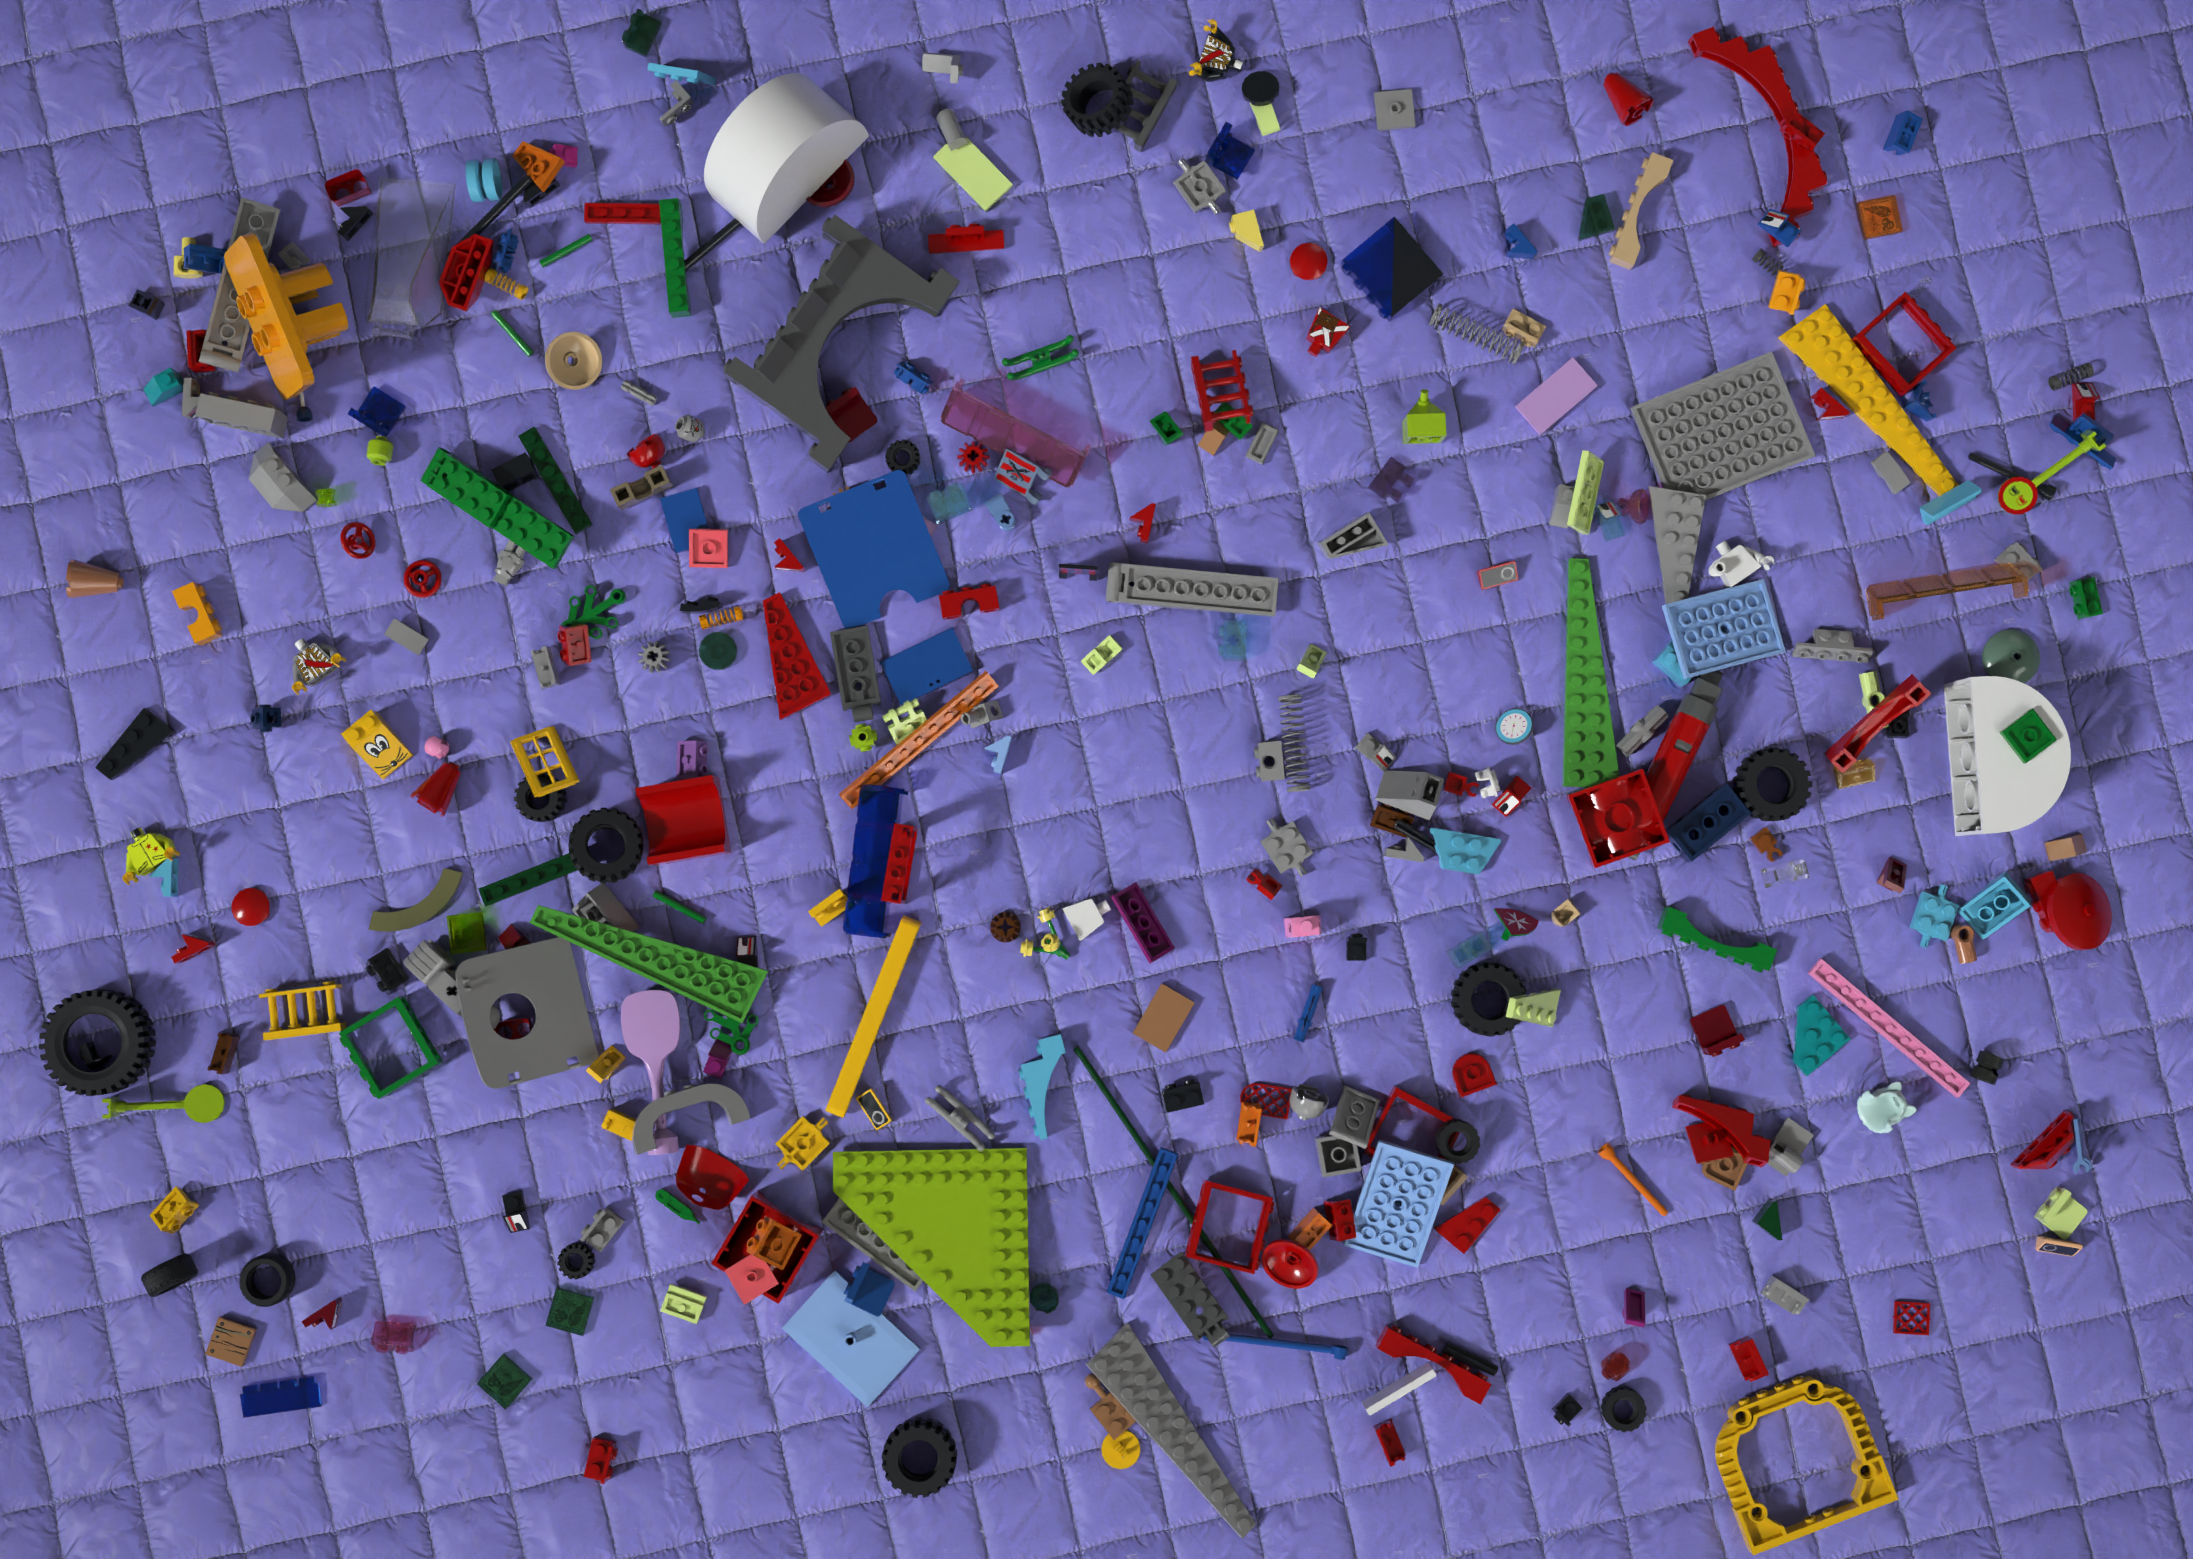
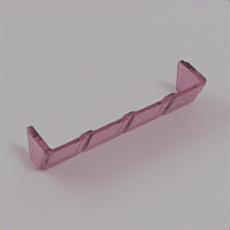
(1001, 430)

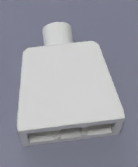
(1086, 916)

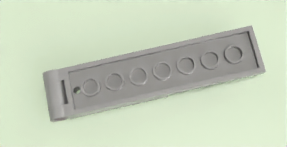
(226, 320)
(1191, 589)

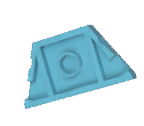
(1463, 851)

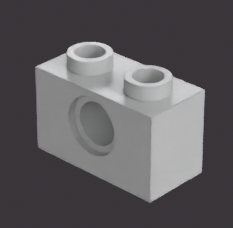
(1273, 750)

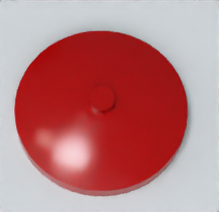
(2079, 911)

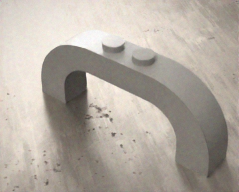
(727, 1098)

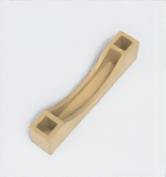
(1627, 245)

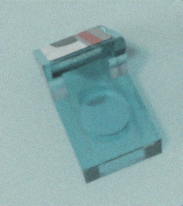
(1609, 520)

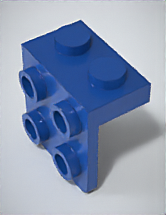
(869, 1290)

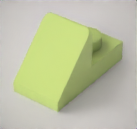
(1311, 661)

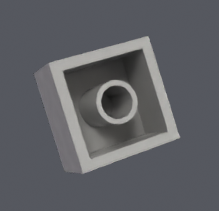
(1336, 1156)

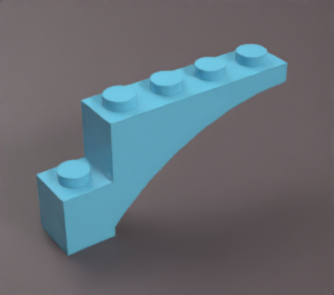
(1037, 1076)

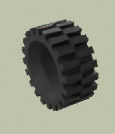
(1086, 85)

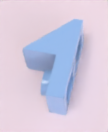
(1000, 747)

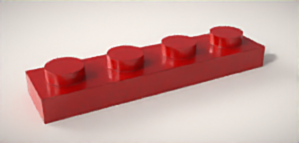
(622, 213)

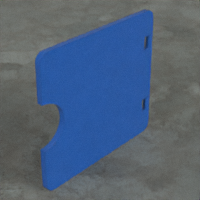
(873, 546)

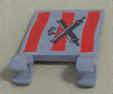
(1019, 474)

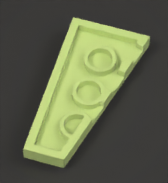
(1535, 1008)

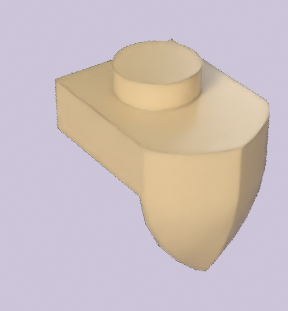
(1565, 913)

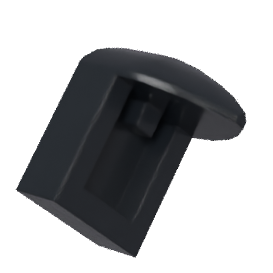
(90, 1055)

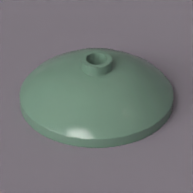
(1999, 655)

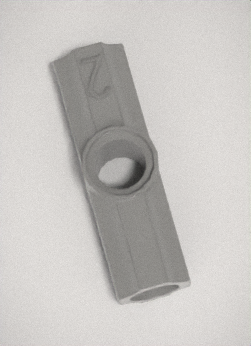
(1642, 730)

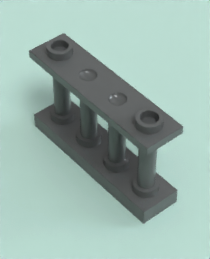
(1157, 105)

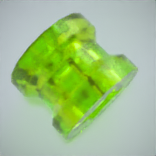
(325, 498)

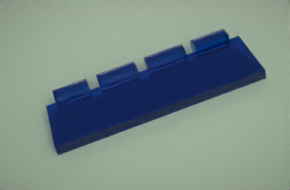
(283, 1399)

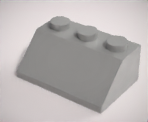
(604, 907)

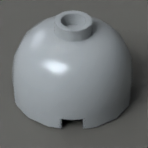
(1308, 1102)

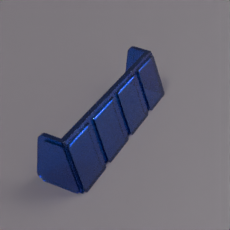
(870, 854)

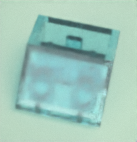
(949, 503)

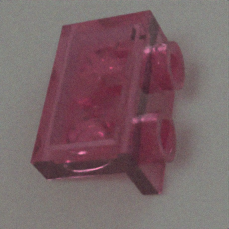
(393, 1337)

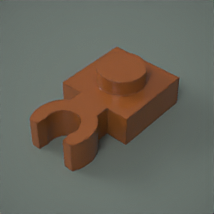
(1764, 841)

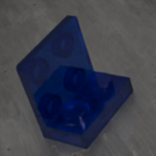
(1229, 153)
(378, 412)

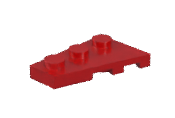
(1468, 1224)

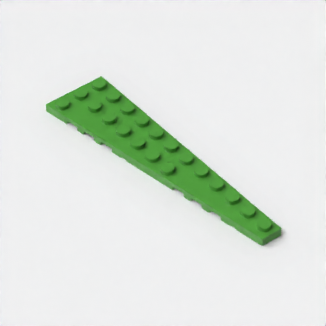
(1588, 728)

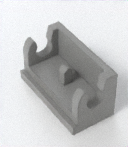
(545, 668)
(1784, 1295)

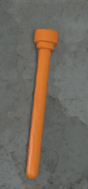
(1607, 1152)

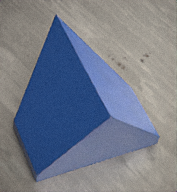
(1919, 403)

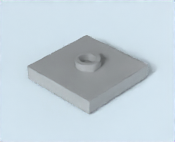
(1394, 110)

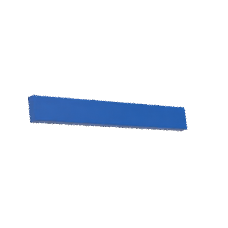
(1142, 1223)

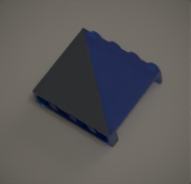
(1390, 269)

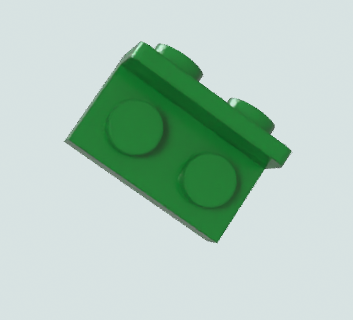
(2085, 598)

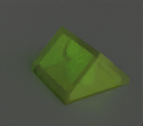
(466, 933)

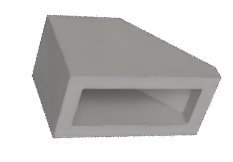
(1561, 506)

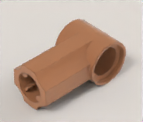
(1964, 945)

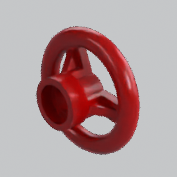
(349, 543)
(416, 575)

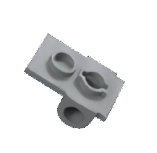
(1791, 1139)

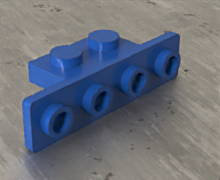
(2081, 424)

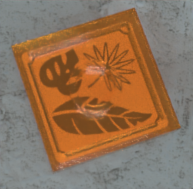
(1879, 217)

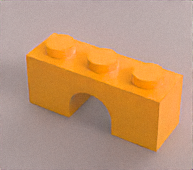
(205, 627)

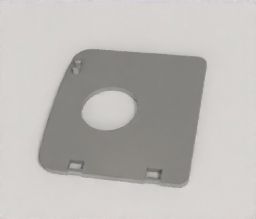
(562, 1028)

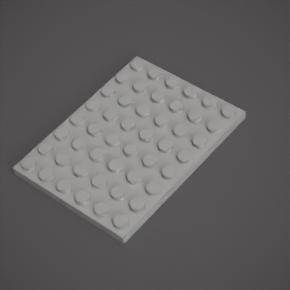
(1724, 429)

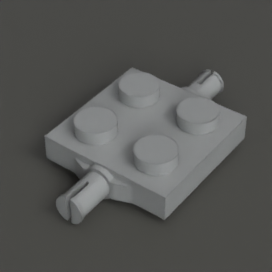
(1199, 186)
(1286, 847)

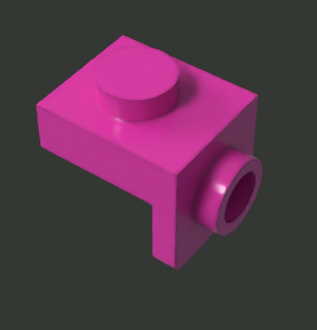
(567, 153)

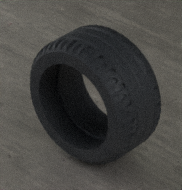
(169, 1275)
(248, 1286)

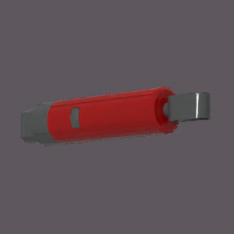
(1683, 741)

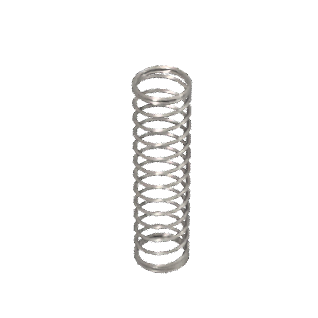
(1515, 354)
(1302, 786)

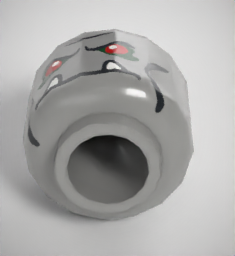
(690, 428)

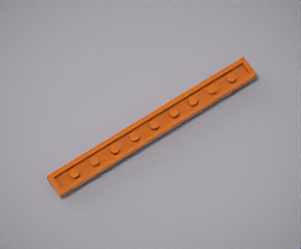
(921, 737)

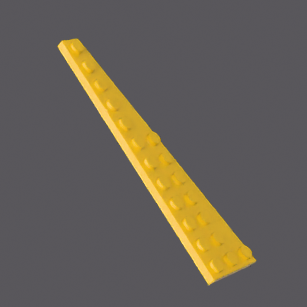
(1842, 366)

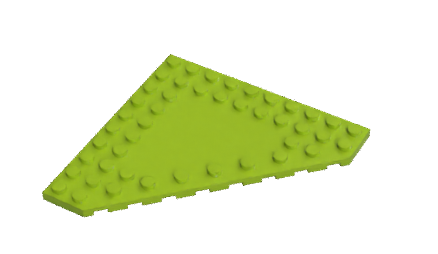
(955, 1224)

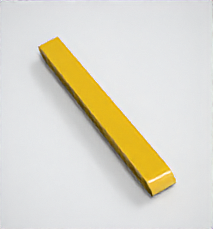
(873, 1016)

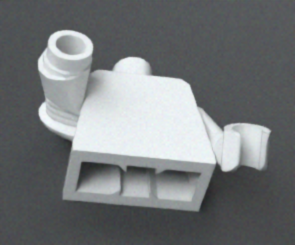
(1737, 563)

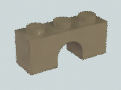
(637, 491)

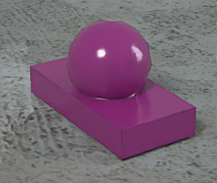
(1634, 1308)

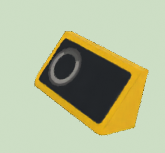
(874, 1109)

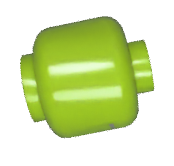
(379, 451)

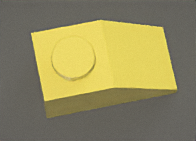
(1246, 229)

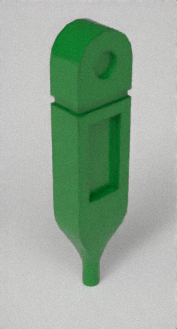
(675, 1205)

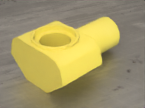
(179, 270)

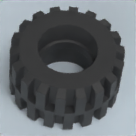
(526, 807)

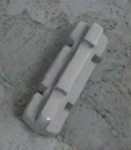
(639, 392)

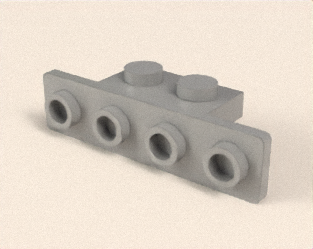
(1832, 646)

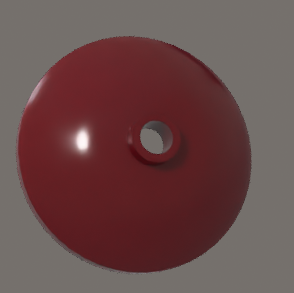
(843, 183)

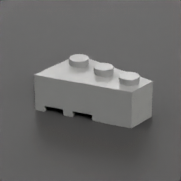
(1353, 537)

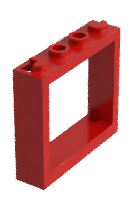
(1878, 361)
(899, 863)
(1396, 1092)
(1258, 1242)

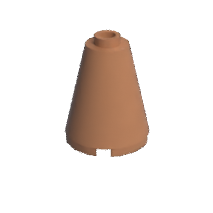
(91, 580)

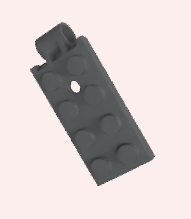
(856, 664)
(1188, 1292)

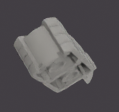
(434, 968)

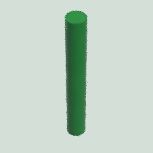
(565, 250)
(512, 333)
(680, 907)

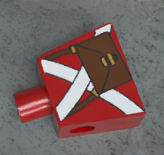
(1325, 332)

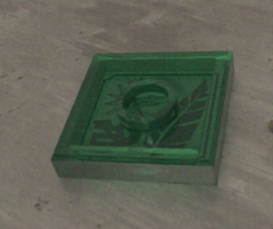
(570, 1311)
(504, 1381)

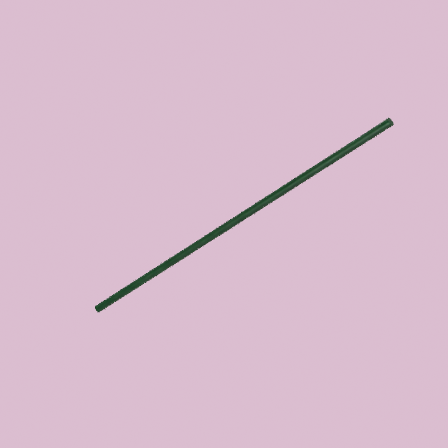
(1171, 1189)

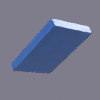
(683, 512)

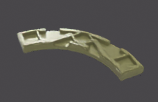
(423, 910)

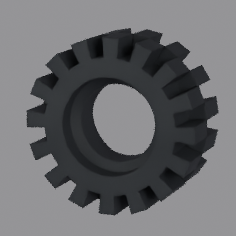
(903, 446)
(565, 1266)

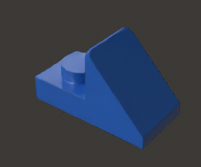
(1523, 248)

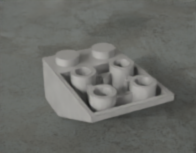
(1411, 791)

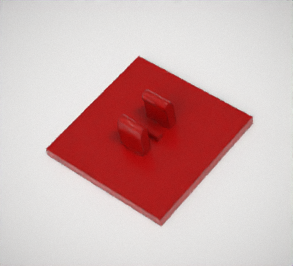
(1708, 1143)

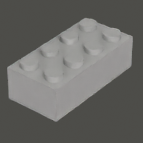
(241, 415)

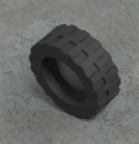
(1471, 1146)
(1637, 1416)

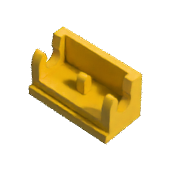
(619, 1123)

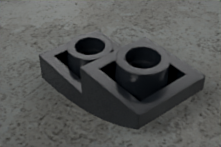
(706, 606)
(1899, 726)

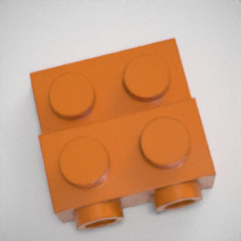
(773, 1242)

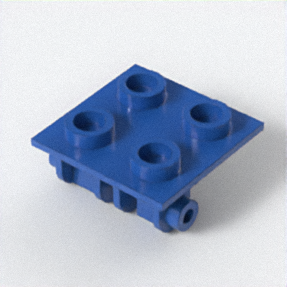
(509, 241)

